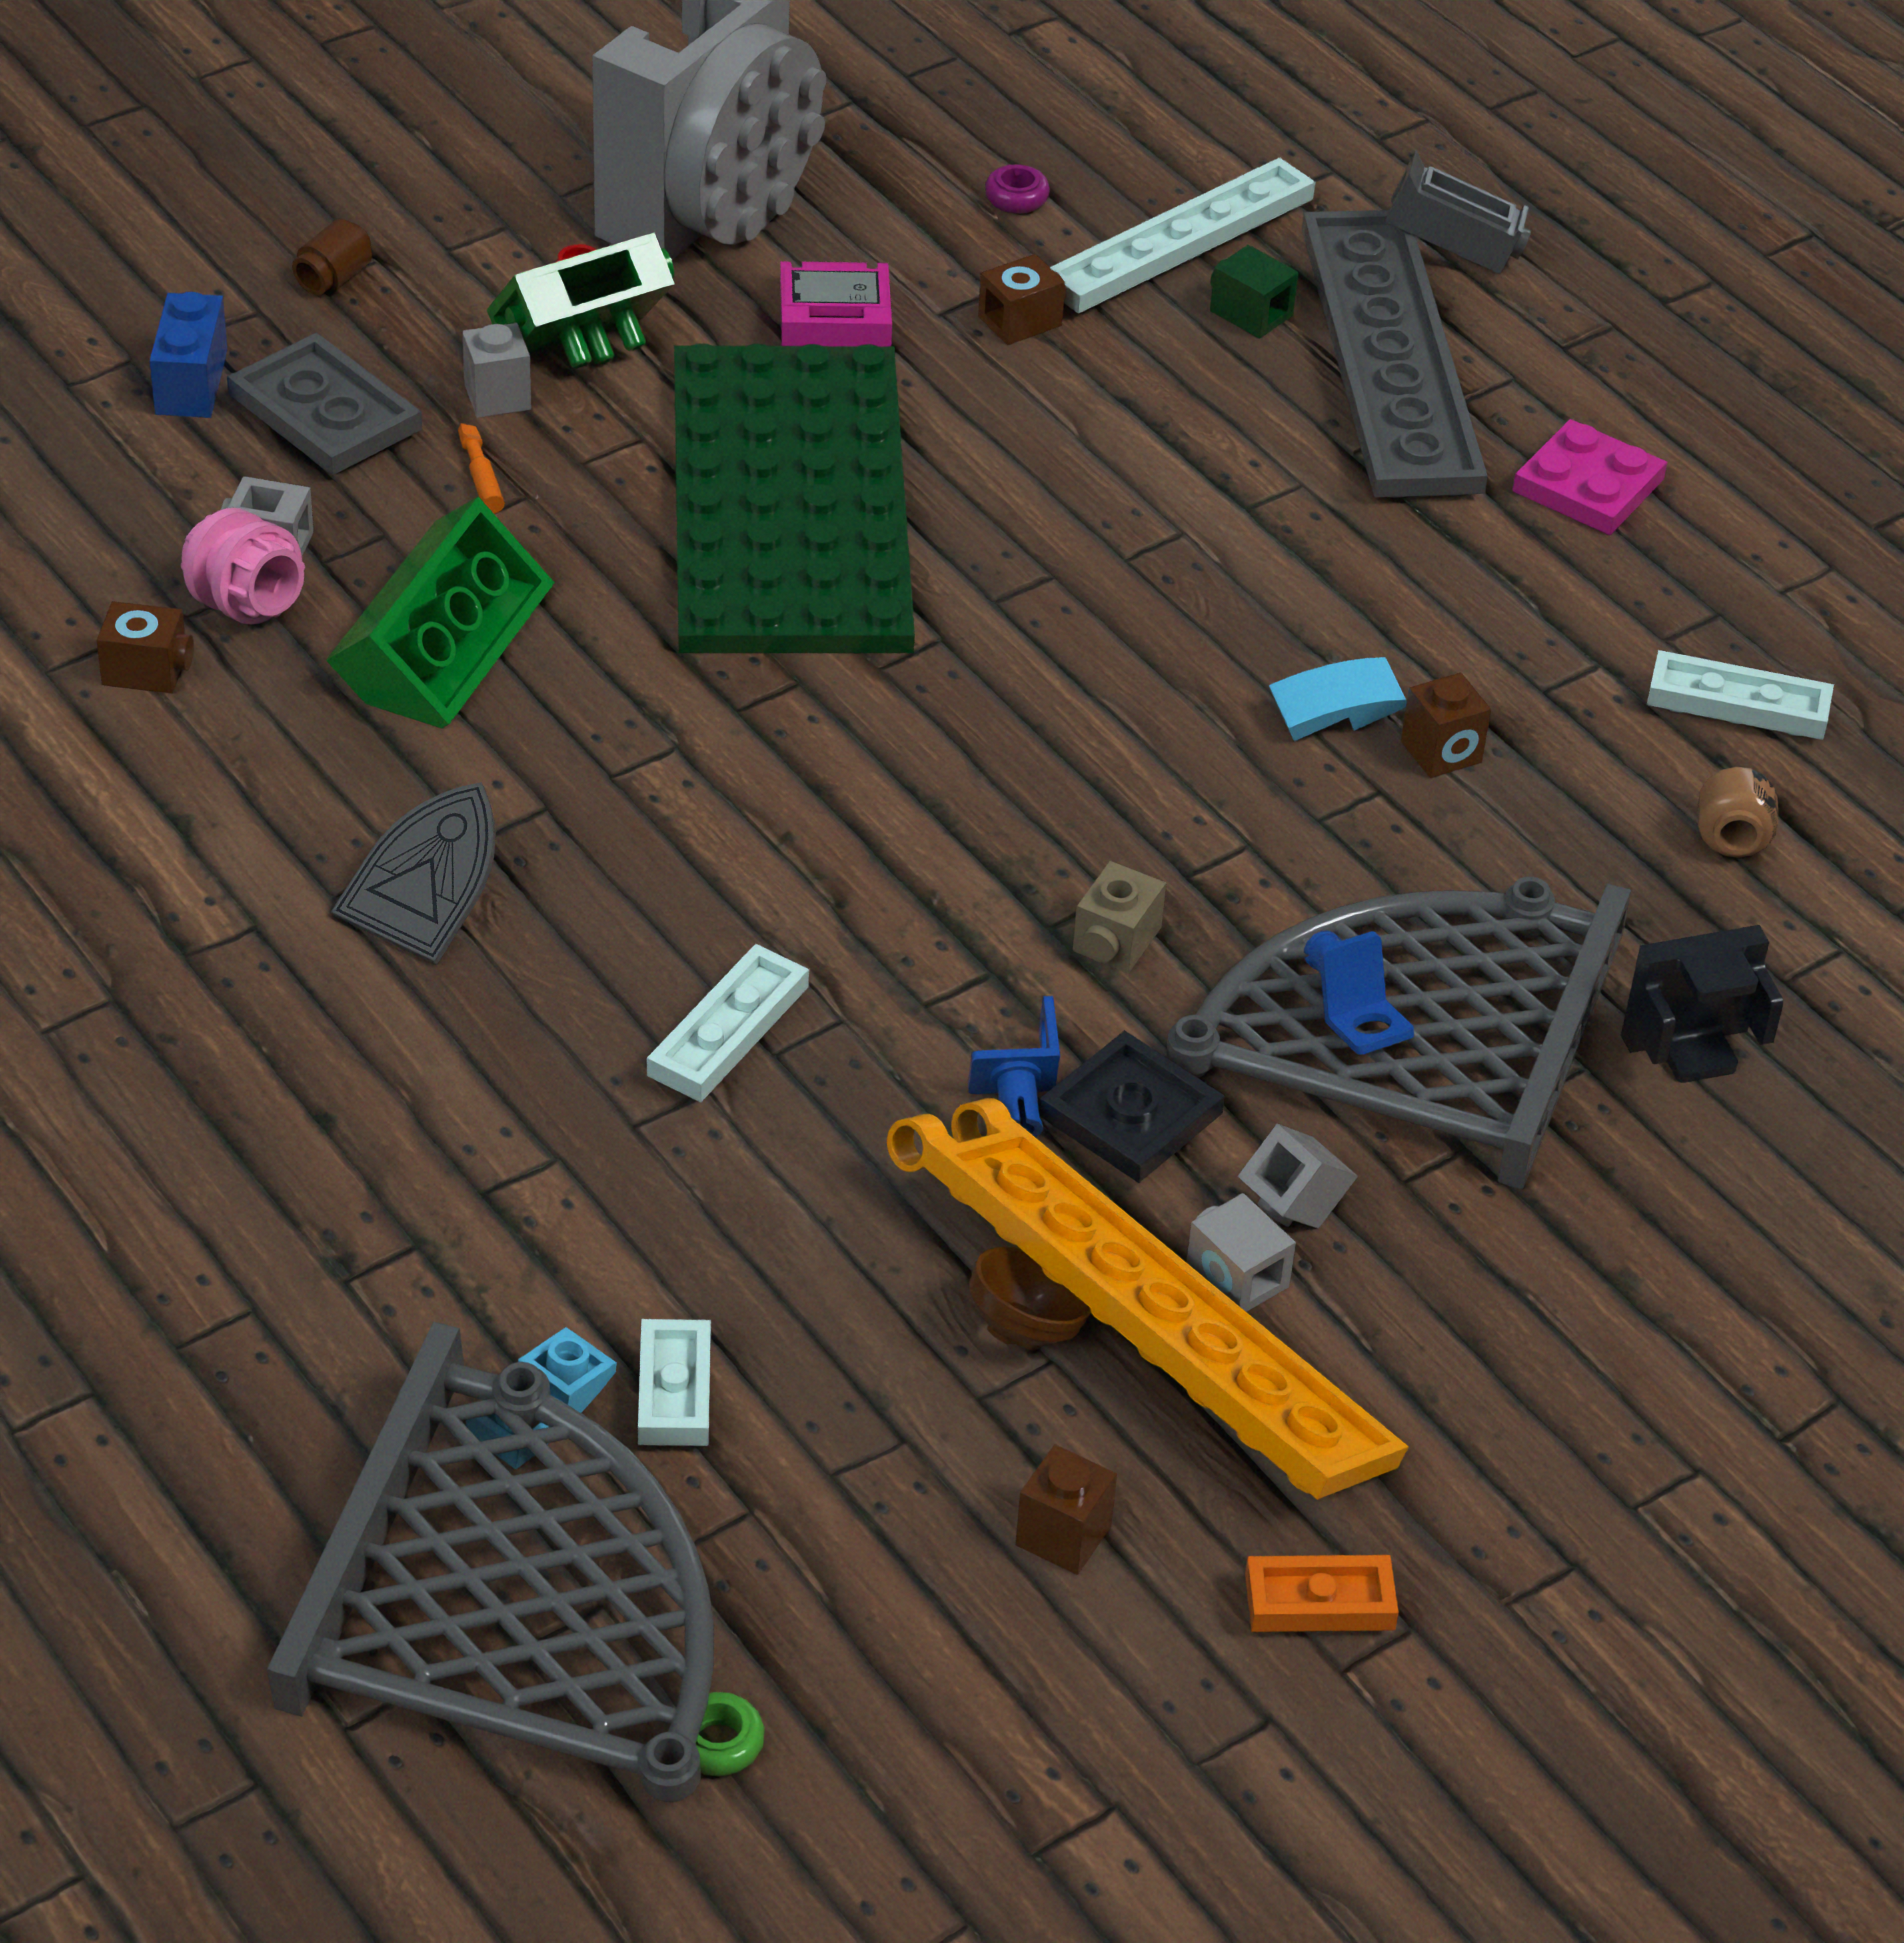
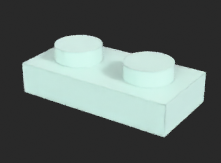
(674, 1382)

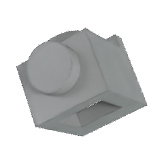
(276, 503)

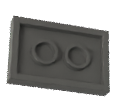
(324, 403)

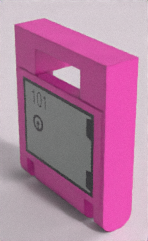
(835, 291)

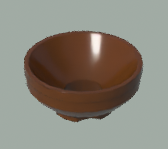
(1022, 1301)

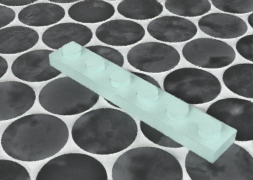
(1182, 233)

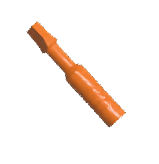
(481, 469)

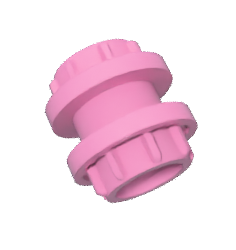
(242, 566)

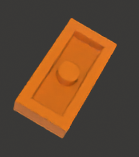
(1321, 1593)

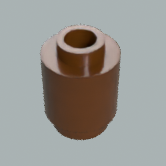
(332, 257)

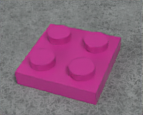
(1590, 476)

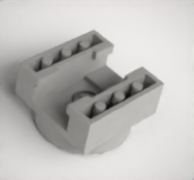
(706, 132)

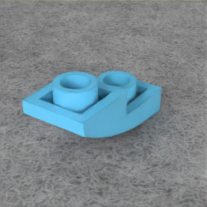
(1327, 694)
(575, 1377)

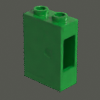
(586, 298)

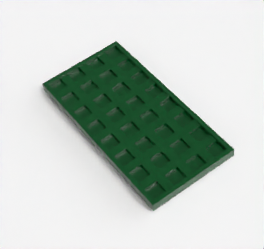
(790, 501)

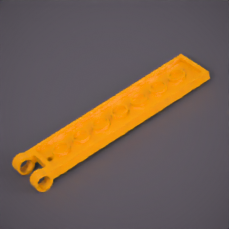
(1151, 1297)

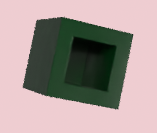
(1253, 291)

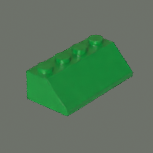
(442, 618)

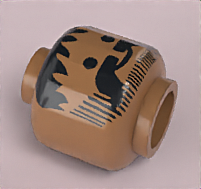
(1738, 812)

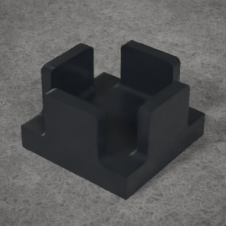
(1697, 993)

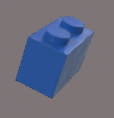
(188, 355)

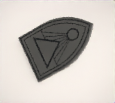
(425, 873)

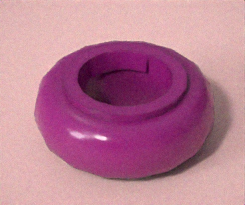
(1017, 188)

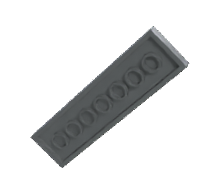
(1393, 356)

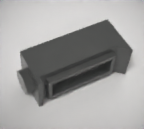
(1458, 216)

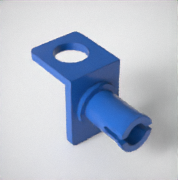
(1355, 989)
(1020, 1072)

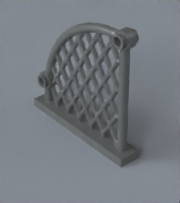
(1526, 912)
(521, 1399)

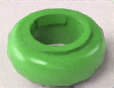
(740, 1752)

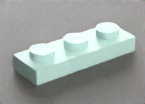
(1740, 695)
(727, 1023)

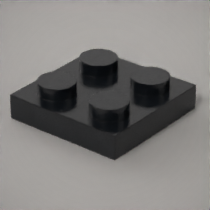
(1131, 1106)

